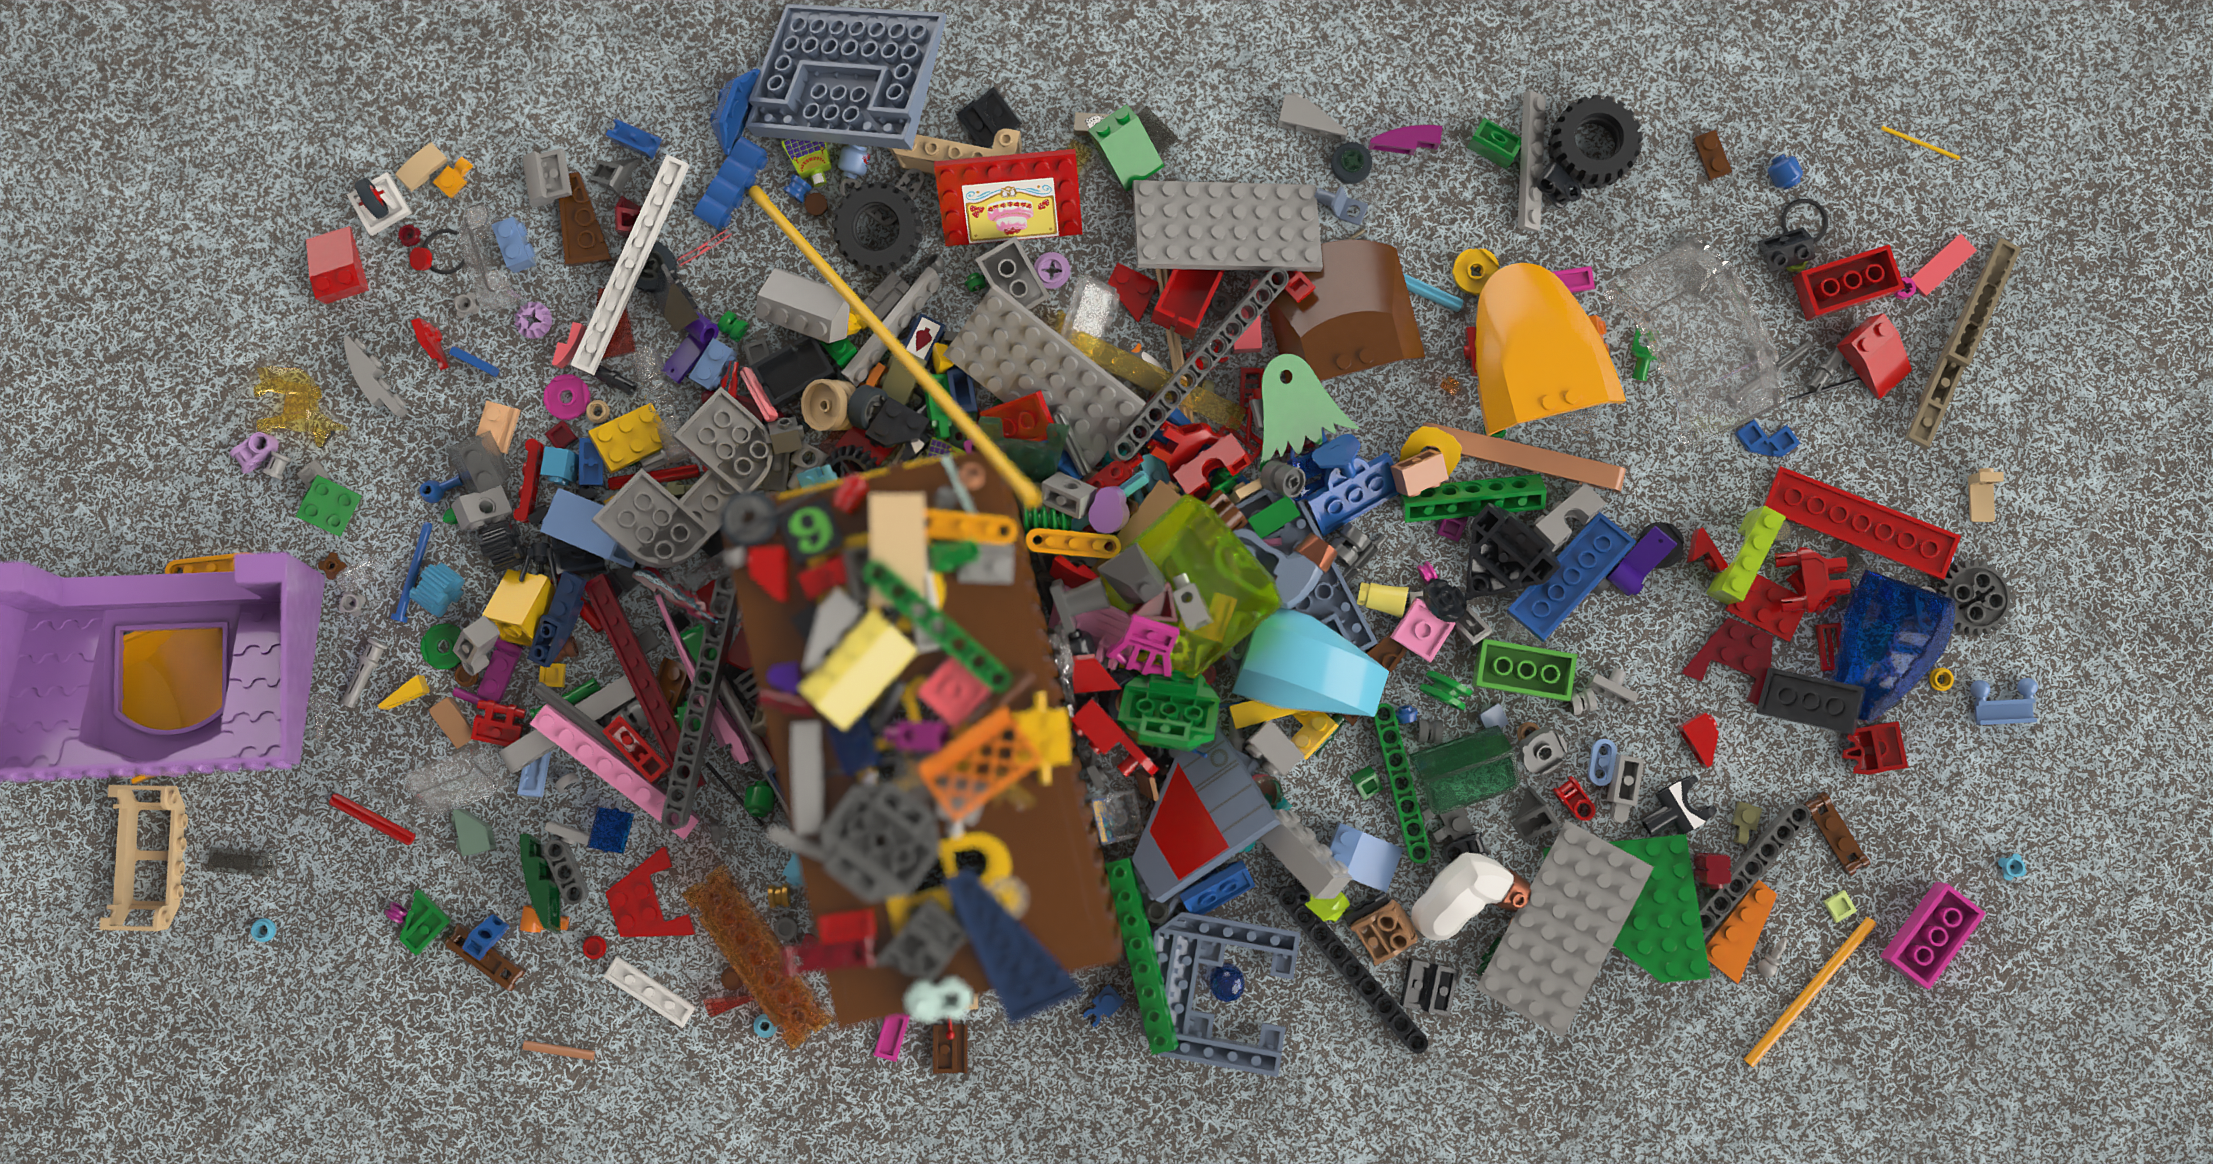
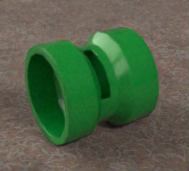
(733, 326)

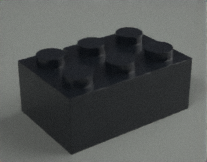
(791, 372)

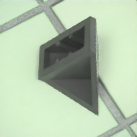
(614, 174)
(1534, 816)

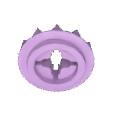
(1060, 264)
(537, 329)

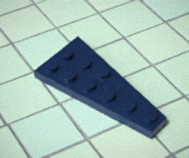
(1017, 964)

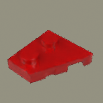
(1133, 288)
(429, 339)

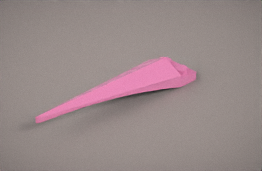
(723, 725)

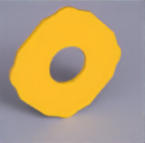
(1435, 437)

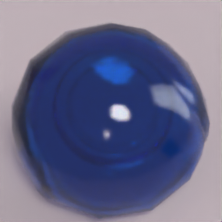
(1227, 982)

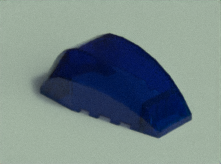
(1890, 639)

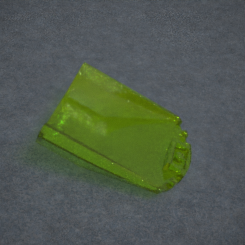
(1230, 578)

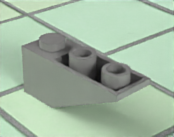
(832, 622)

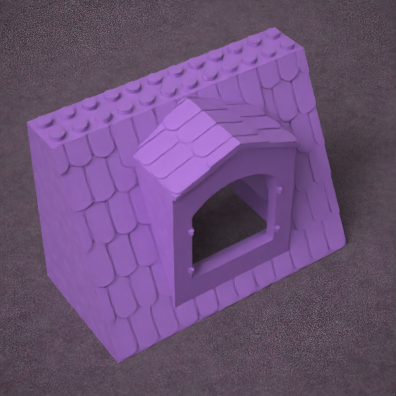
(67, 669)

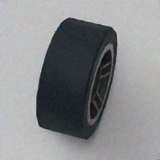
(865, 405)

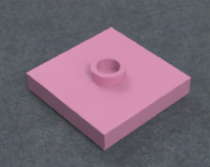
(1422, 631)

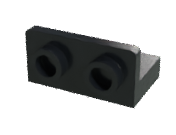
(1787, 249)

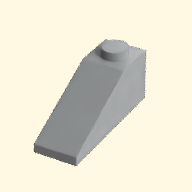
(1304, 116)

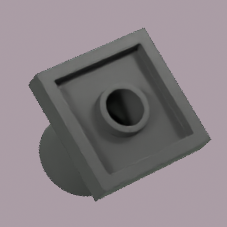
(1077, 601)

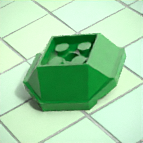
(1169, 711)

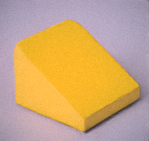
(939, 361)

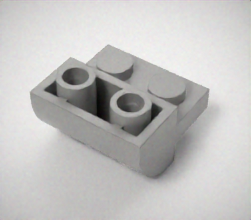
(546, 177)

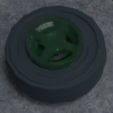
(1356, 155)

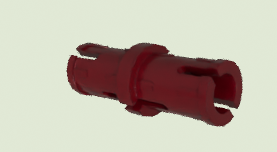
(770, 699)

